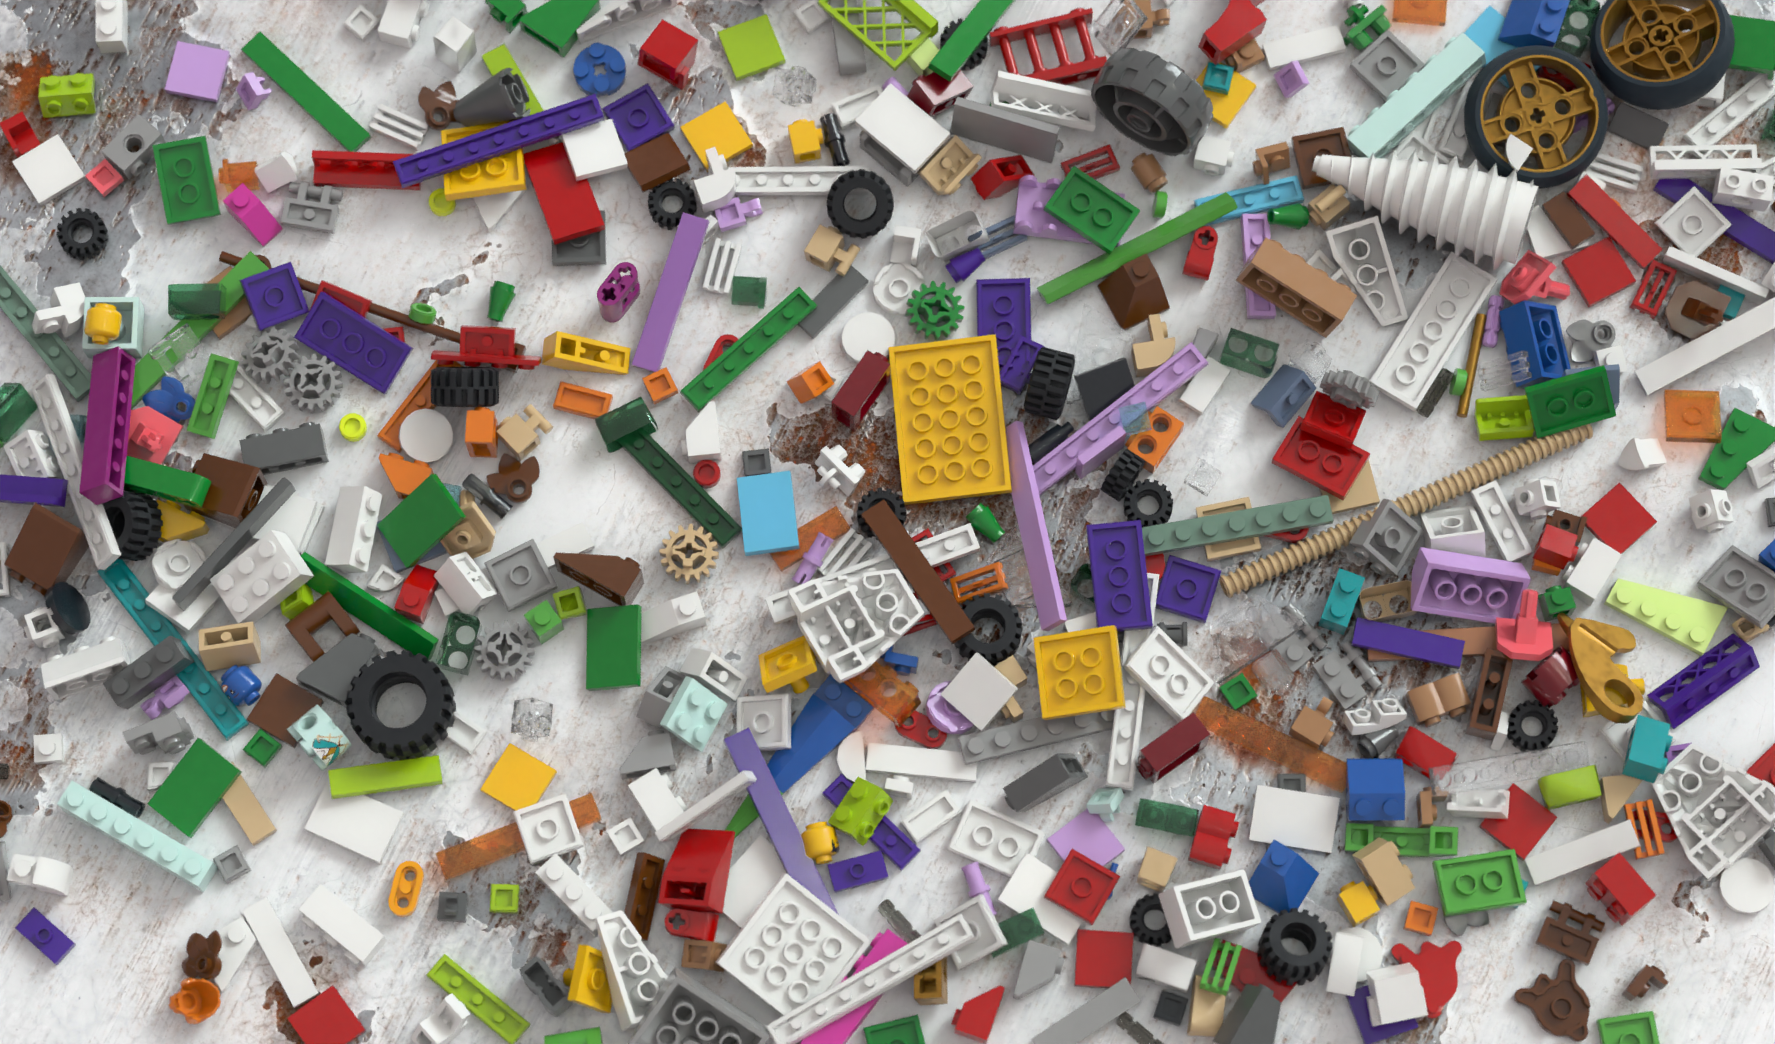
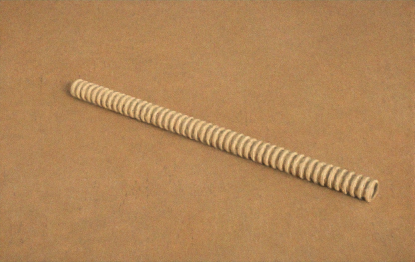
(1410, 505)

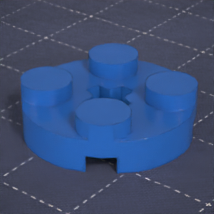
(595, 56)

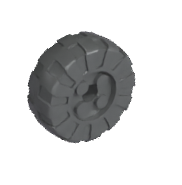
(1152, 101)

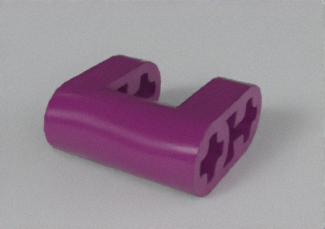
(611, 295)

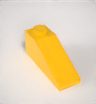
(584, 354)

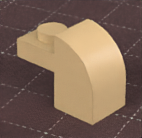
(1154, 353)
(1015, 674)

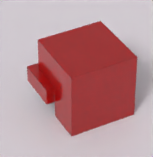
(669, 54)

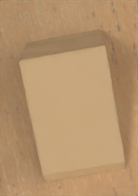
(1615, 793)

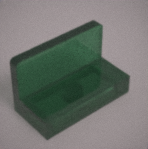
(15, 409)

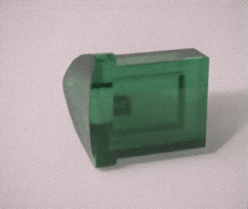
(749, 291)

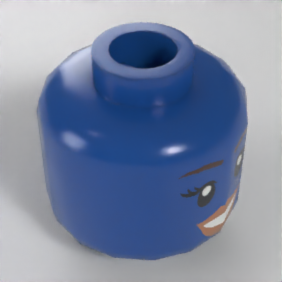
(241, 685)

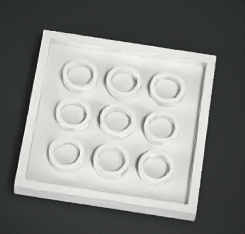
(792, 947)

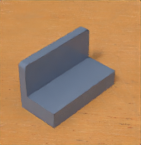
(1284, 394)

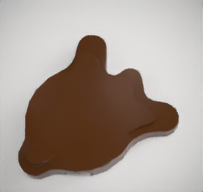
(1558, 1004)

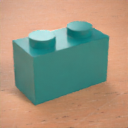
(1341, 601)
(1646, 749)

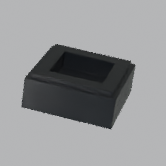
(1170, 1008)

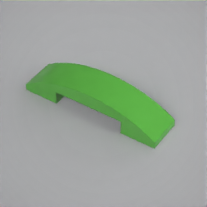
(1411, 842)

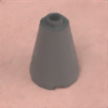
(494, 101)

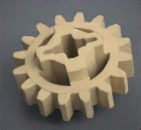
(699, 555)

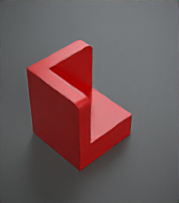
(19, 134)

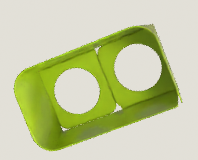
(1570, 787)

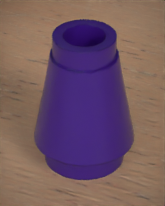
(965, 264)

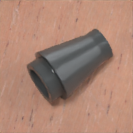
(1373, 744)

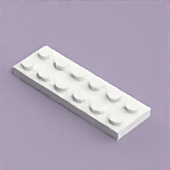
(1433, 331)

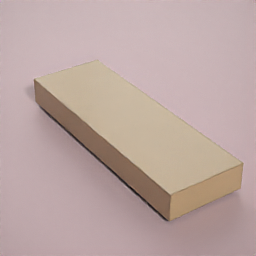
(248, 811)

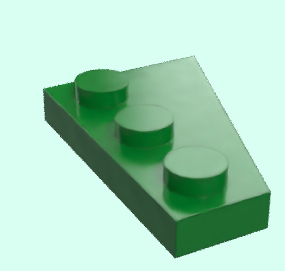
(1741, 441)

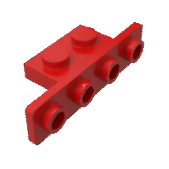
(486, 345)

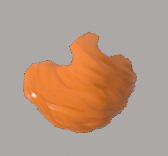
(195, 1000)

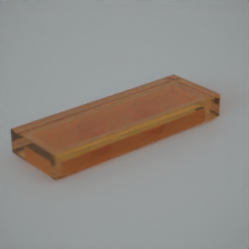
(829, 523)

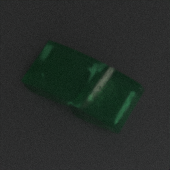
(1167, 817)
(1019, 930)

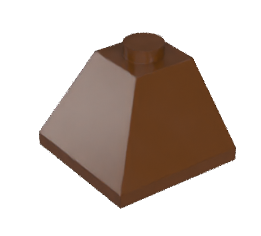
(1134, 292)

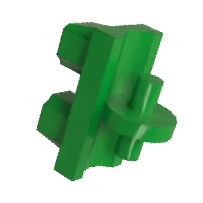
(1357, 34)

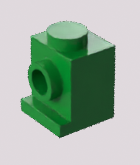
(508, 11)
(1556, 601)

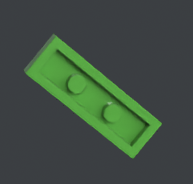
(212, 396)

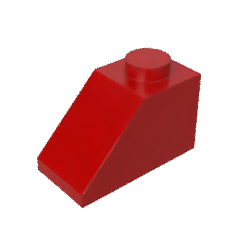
(1000, 176)
(417, 594)
(978, 1015)

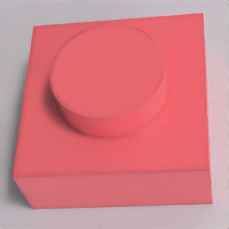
(104, 178)

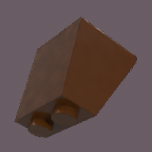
(233, 489)
(45, 550)

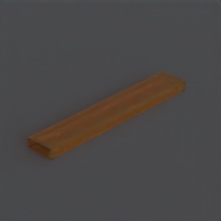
(504, 842)

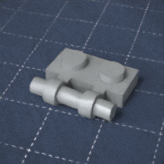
(310, 214)
(1296, 651)
(1339, 679)

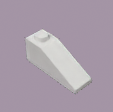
(672, 618)

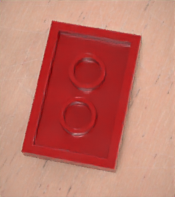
(1320, 461)

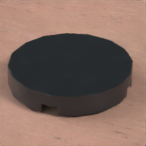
(68, 608)

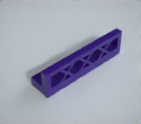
(33, 489)
(1708, 682)

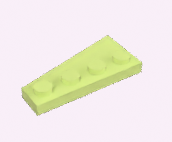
(1673, 615)

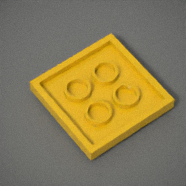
(487, 177)
(1079, 672)

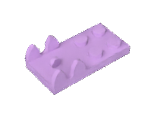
(1030, 213)

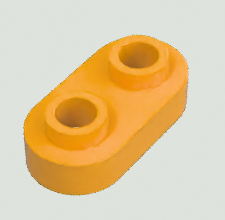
(406, 889)

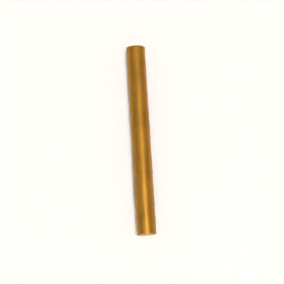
(1471, 365)

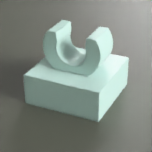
(1105, 802)

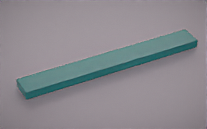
(157, 628)

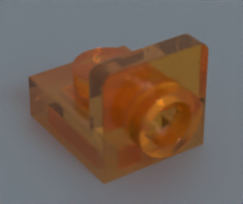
(237, 173)

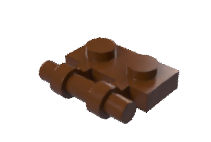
(1568, 940)

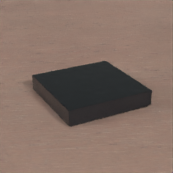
(1103, 386)

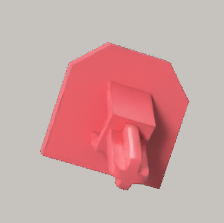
(1532, 278)
(151, 435)
(1524, 636)

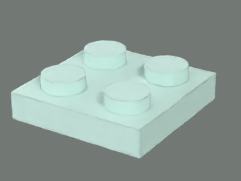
(693, 714)

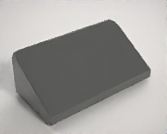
(1637, 126)

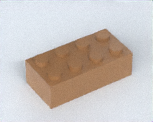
(1296, 287)

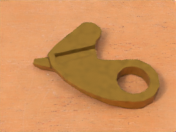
(1591, 649)

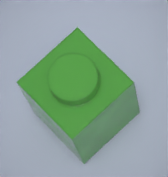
(544, 622)

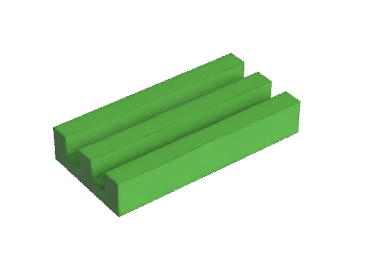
(1225, 948)

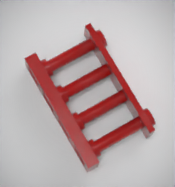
(1066, 72)

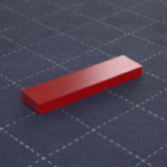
(1614, 222)

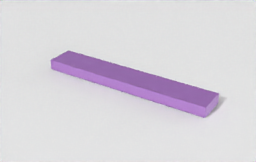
(670, 292)

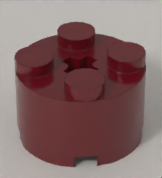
(1552, 677)

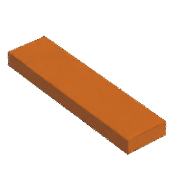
(418, 399)

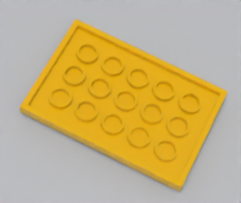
(950, 419)

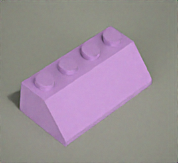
(1467, 585)

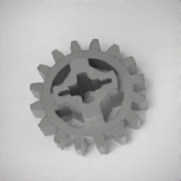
(270, 355)
(320, 375)
(1349, 389)
(494, 649)

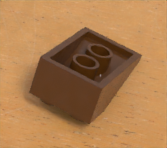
(604, 574)

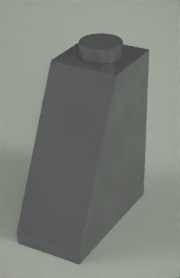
(335, 669)
(1044, 782)
(1251, 1018)

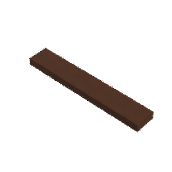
(918, 572)

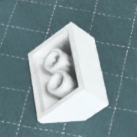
(84, 668)

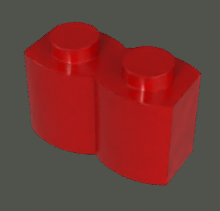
(1212, 837)

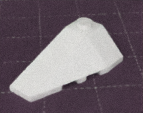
(620, 14)
(1367, 263)
(630, 968)

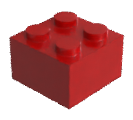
(1619, 889)

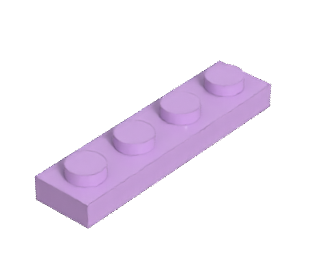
(1253, 231)

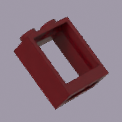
(861, 390)
(1172, 748)

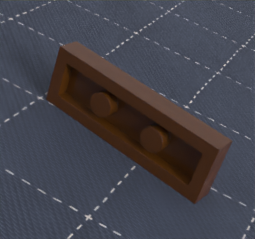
(644, 892)

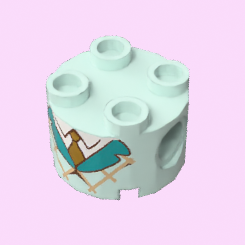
(319, 737)

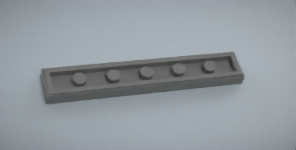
(234, 543)

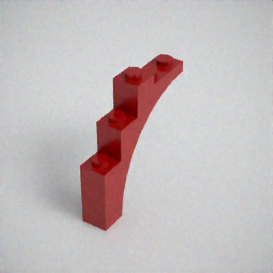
(1233, 30)

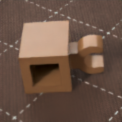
(1159, 17)
(1312, 725)

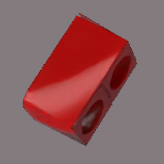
(1423, 752)

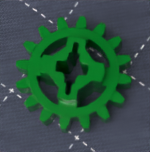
(925, 307)

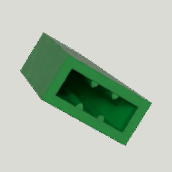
(557, 21)

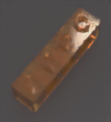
(895, 708)

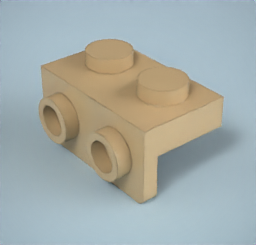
(949, 166)

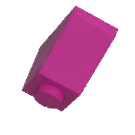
(252, 214)

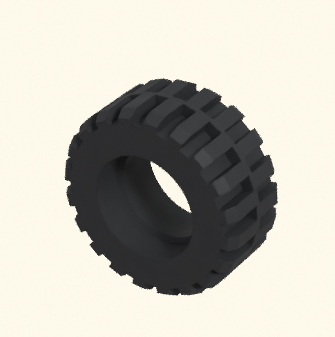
(379, 678)

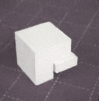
(1395, 994)

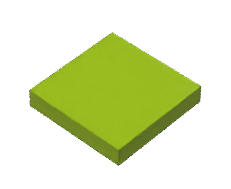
(751, 47)

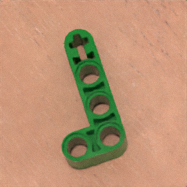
(165, 482)

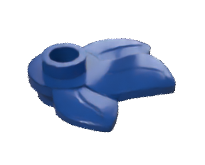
(167, 399)

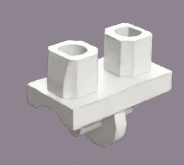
(836, 472)

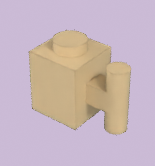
(1328, 206)
(827, 248)
(521, 435)

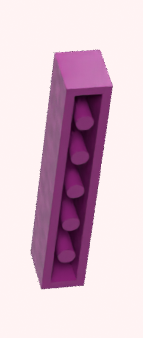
(107, 426)

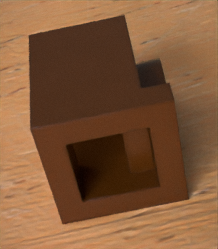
(1575, 523)

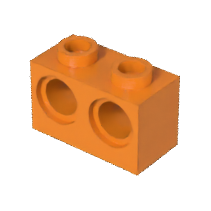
(481, 433)
(1158, 441)

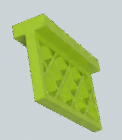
(908, 9)

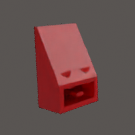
(698, 871)

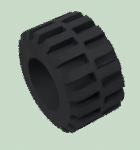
(860, 227)
(1049, 383)
(464, 386)
(135, 524)
(1003, 613)
(1300, 927)

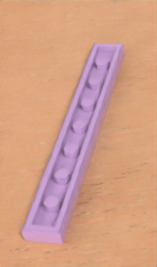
(1150, 390)
(1033, 530)

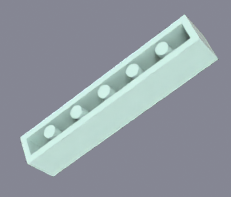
(1417, 98)
(137, 836)

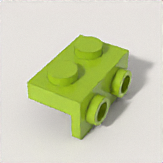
(67, 95)
(1503, 418)
(861, 810)

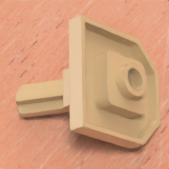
(472, 534)

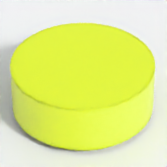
(439, 205)
(353, 427)

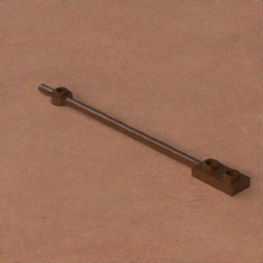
(381, 310)

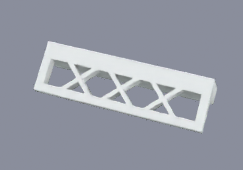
(1044, 97)
(1702, 167)

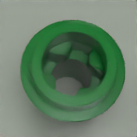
(1289, 216)
(499, 300)
(985, 522)

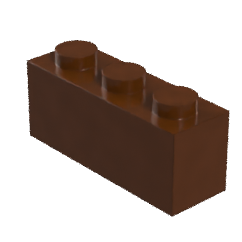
(1489, 694)

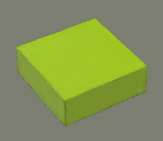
(504, 898)

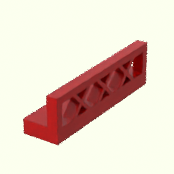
(357, 170)

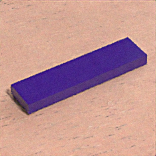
(1408, 643)
(886, 836)

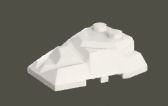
(854, 618)
(1714, 808)

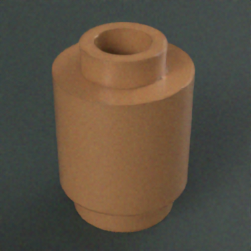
(1149, 172)

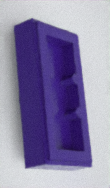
(1018, 366)
(858, 871)
(45, 936)

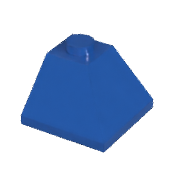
(1282, 878)

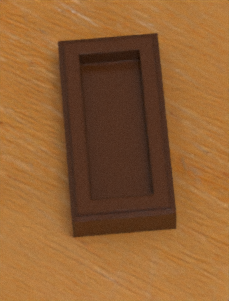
(1568, 220)

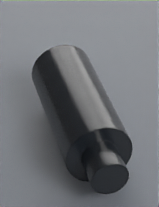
(1049, 441)

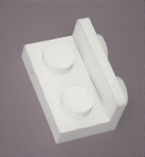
(33, 456)

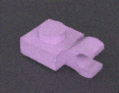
(734, 213)

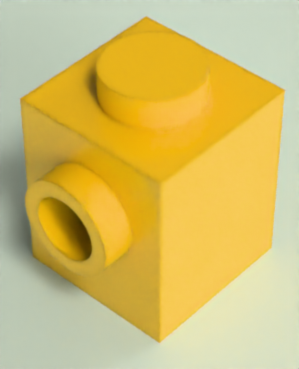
(805, 140)
(1358, 902)

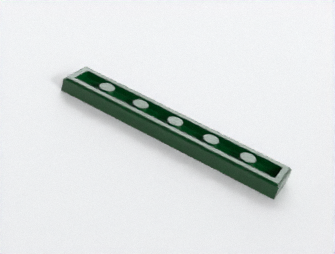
(680, 486)

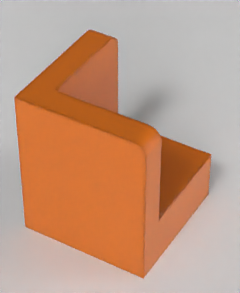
(810, 382)

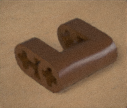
(315, 617)

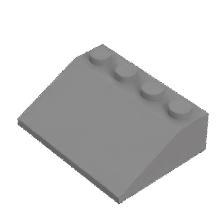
(695, 1015)

